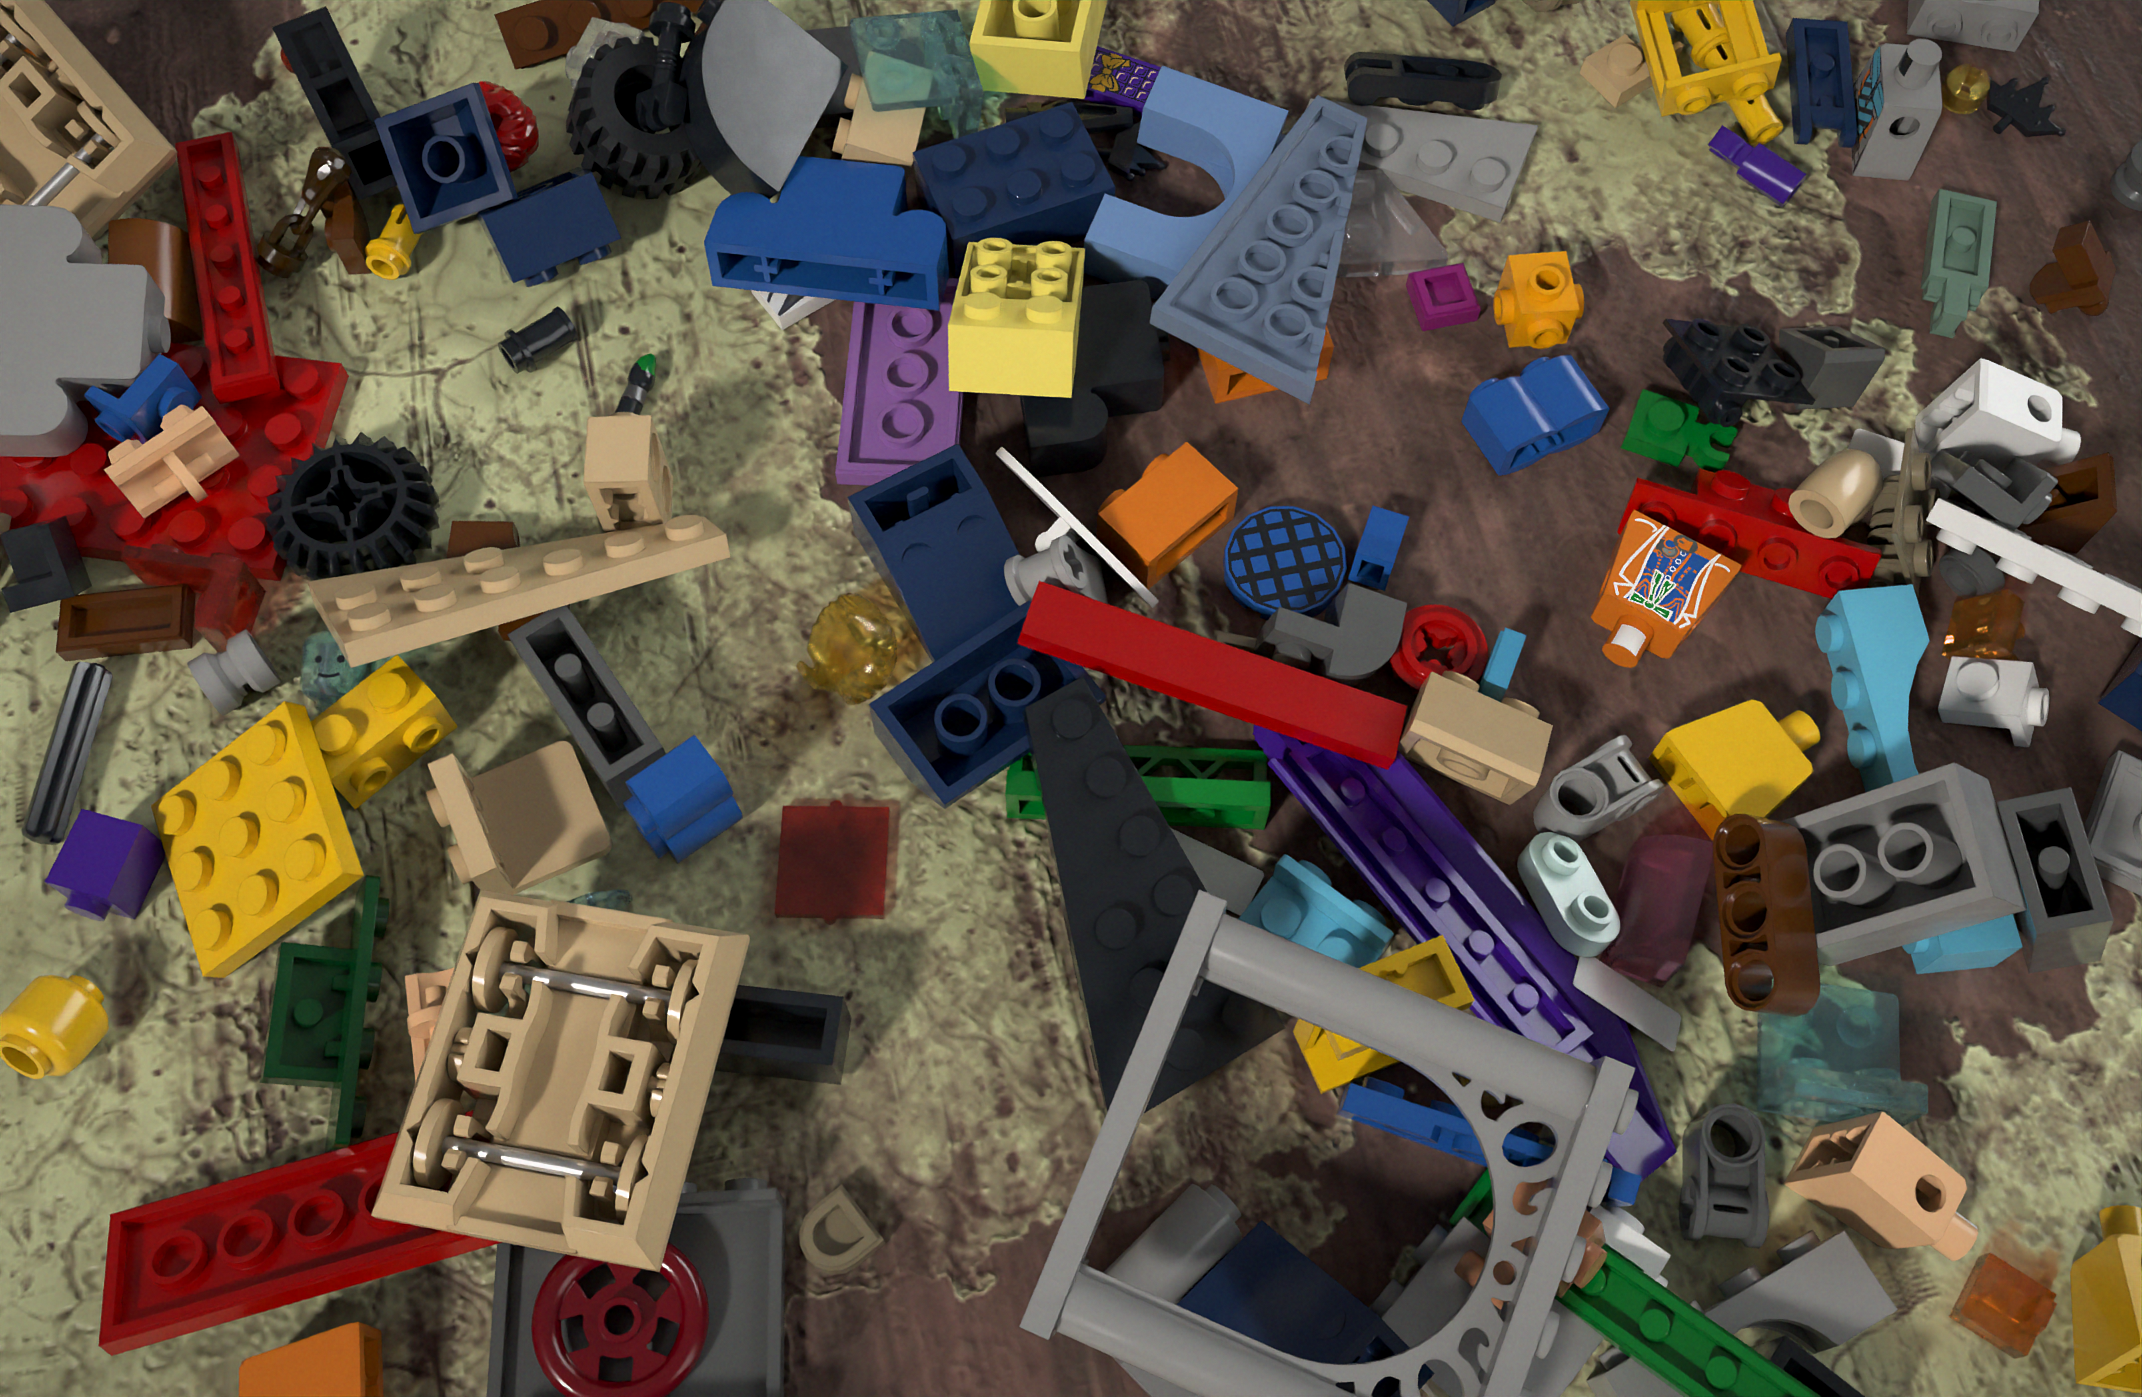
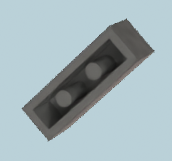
(587, 699)

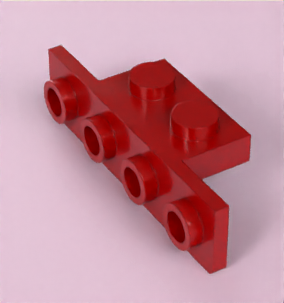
(1755, 531)

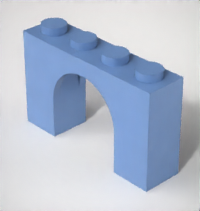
(1199, 124)

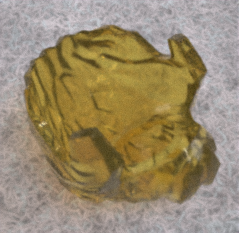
(850, 649)

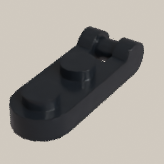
(1420, 80)

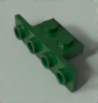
(320, 1012)

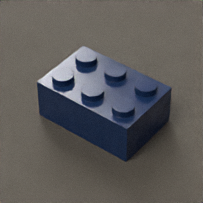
(1014, 182)

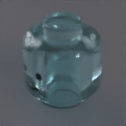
(326, 671)

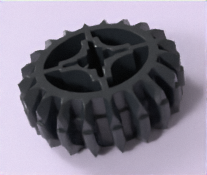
(323, 500)

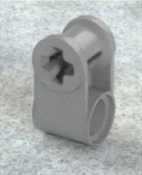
(1061, 566)
(1604, 788)

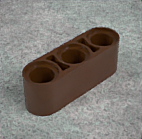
(1783, 943)

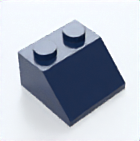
(550, 226)

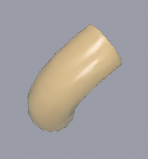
(1837, 493)

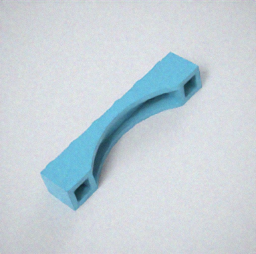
(1873, 654)

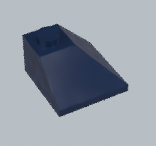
(446, 158)

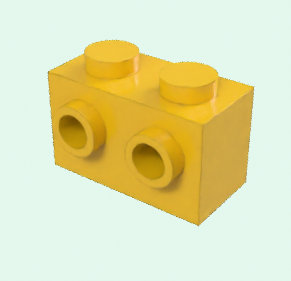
(379, 730)

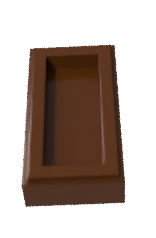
(126, 622)

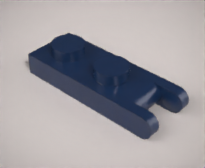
(1821, 80)

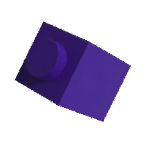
(106, 866)

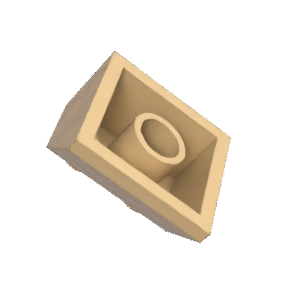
(1475, 738)

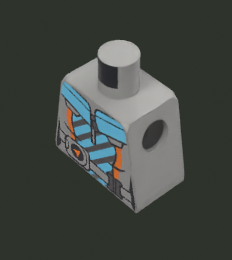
(1899, 93)

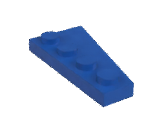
(1448, 1131)

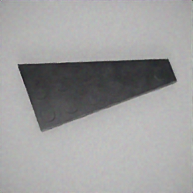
(1126, 899)

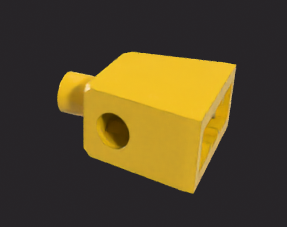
(1736, 762)
(2109, 1304)

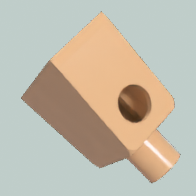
(1884, 1185)

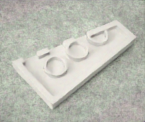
(2027, 559)

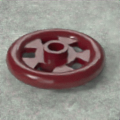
(652, 1373)

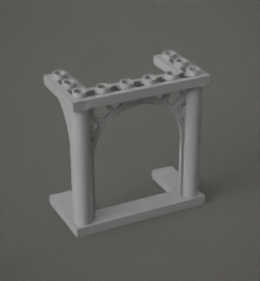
(1571, 1098)

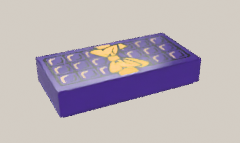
(1120, 80)

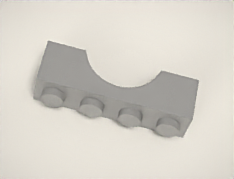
(1815, 1297)

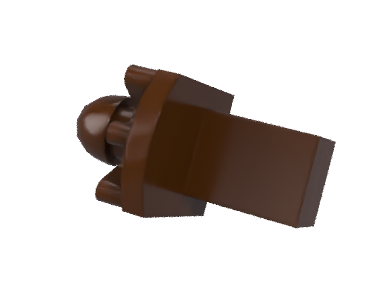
(2079, 277)

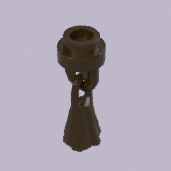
(324, 176)

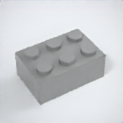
(1907, 864)

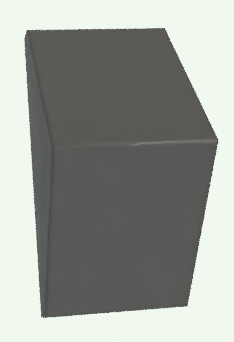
(1831, 363)

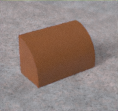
(168, 259)

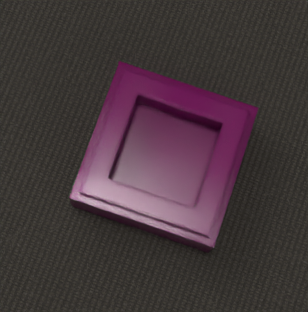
(1442, 297)

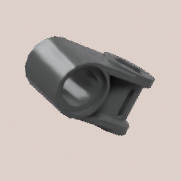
(1721, 1192)

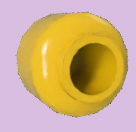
(52, 1026)

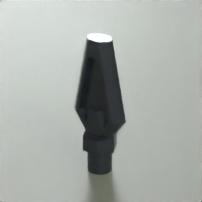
(1095, 117)

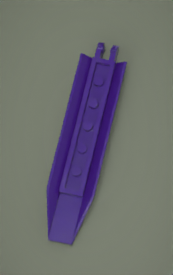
(1448, 886)

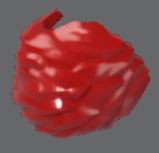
(513, 124)

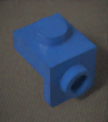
(145, 402)

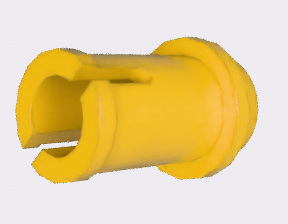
(391, 251)

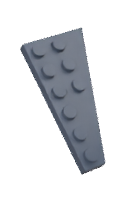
(1271, 263)

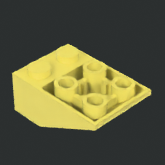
(1016, 319)

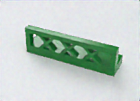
(1182, 801)

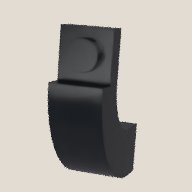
(337, 97)

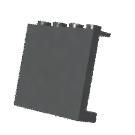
(739, 1253)

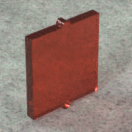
(832, 862)

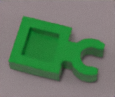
(1669, 430)

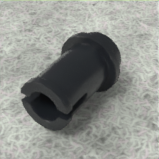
(537, 340)

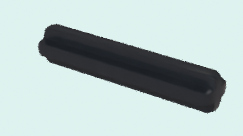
(67, 754)

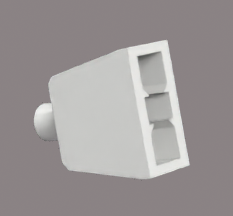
(1997, 419)

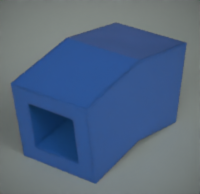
(1378, 548)

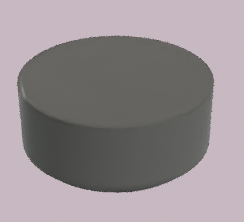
(1971, 574)

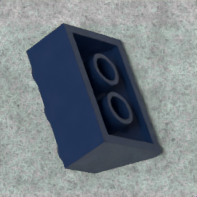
(964, 711)

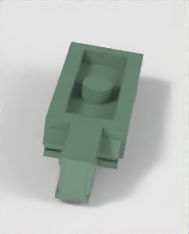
(1957, 257)

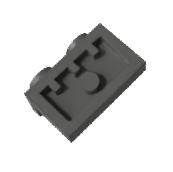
(2007, 496)

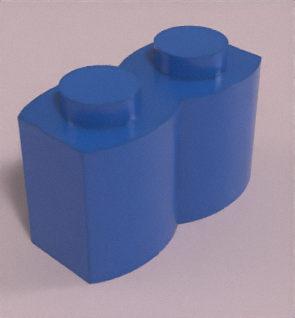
(1533, 413)
(681, 801)

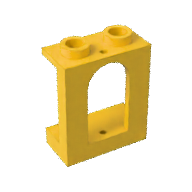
(1746, 79)
(1421, 968)

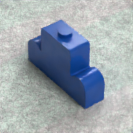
(832, 236)

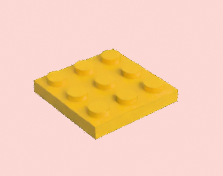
(255, 840)

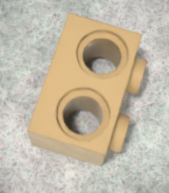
(627, 472)

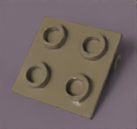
(1901, 523)

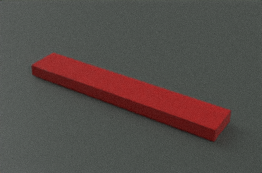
(226, 269)
(1213, 675)

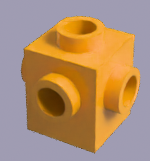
(1537, 300)

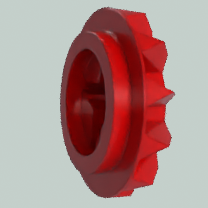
(1440, 627)

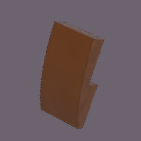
(347, 228)

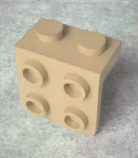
(519, 818)

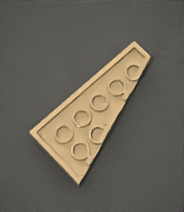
(443, 599)

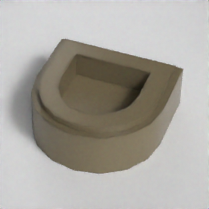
(838, 1234)

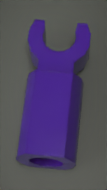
(1758, 166)

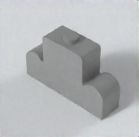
(66, 328)

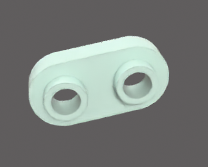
(1568, 894)

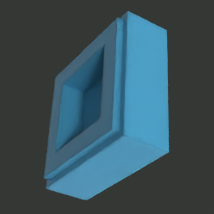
(1501, 664)

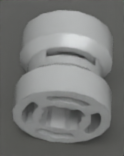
(231, 674)

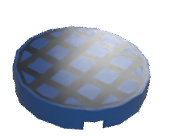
(1284, 561)

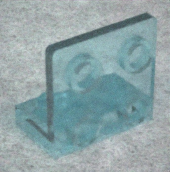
(920, 64)
(1836, 1060)

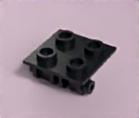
(1727, 366)

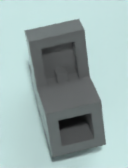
(1348, 647)

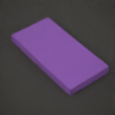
(897, 391)

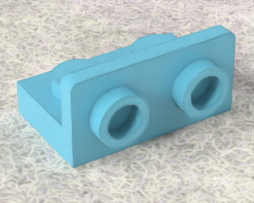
(1308, 911)

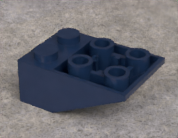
(938, 548)
(1296, 1307)

